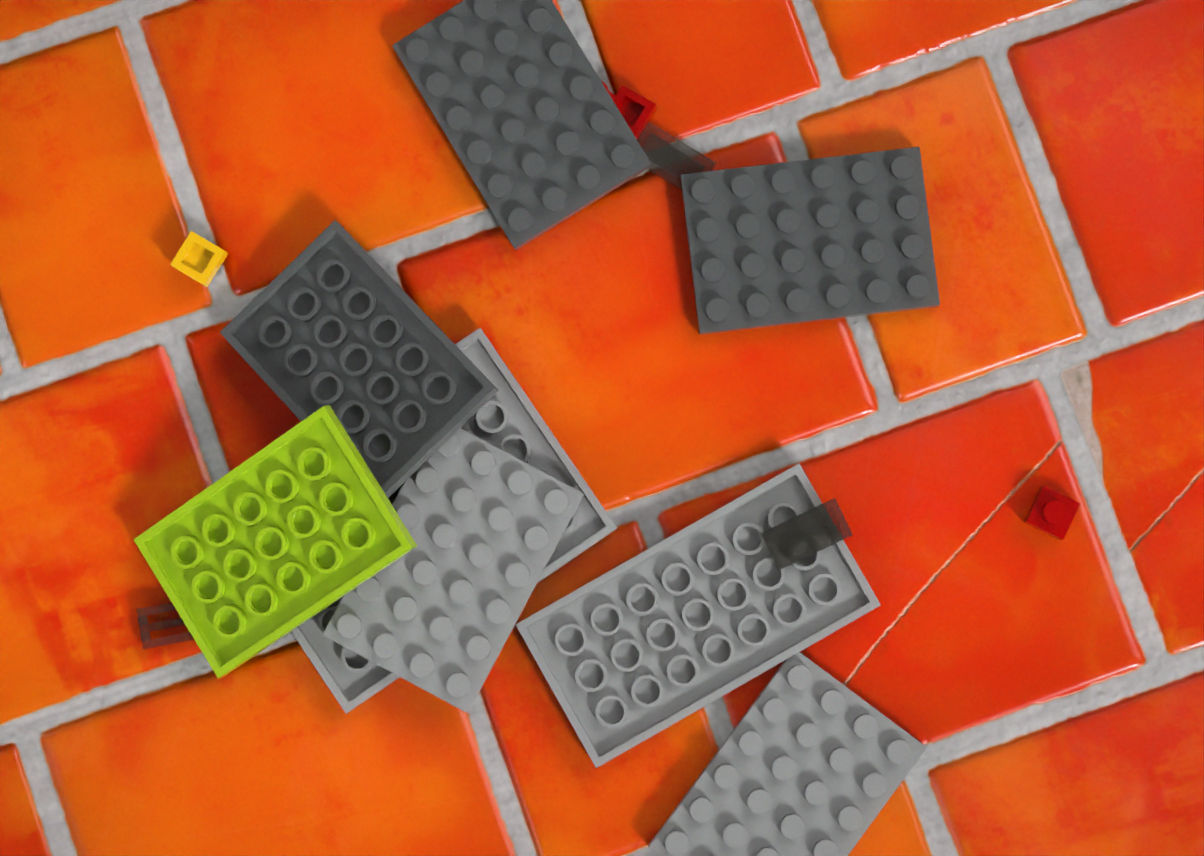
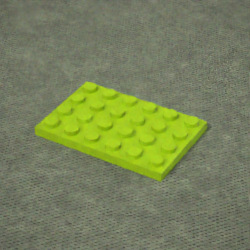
(275, 541)

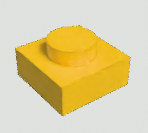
(199, 259)

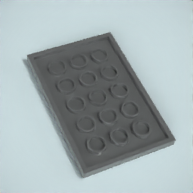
(522, 111)
(809, 240)
(356, 341)

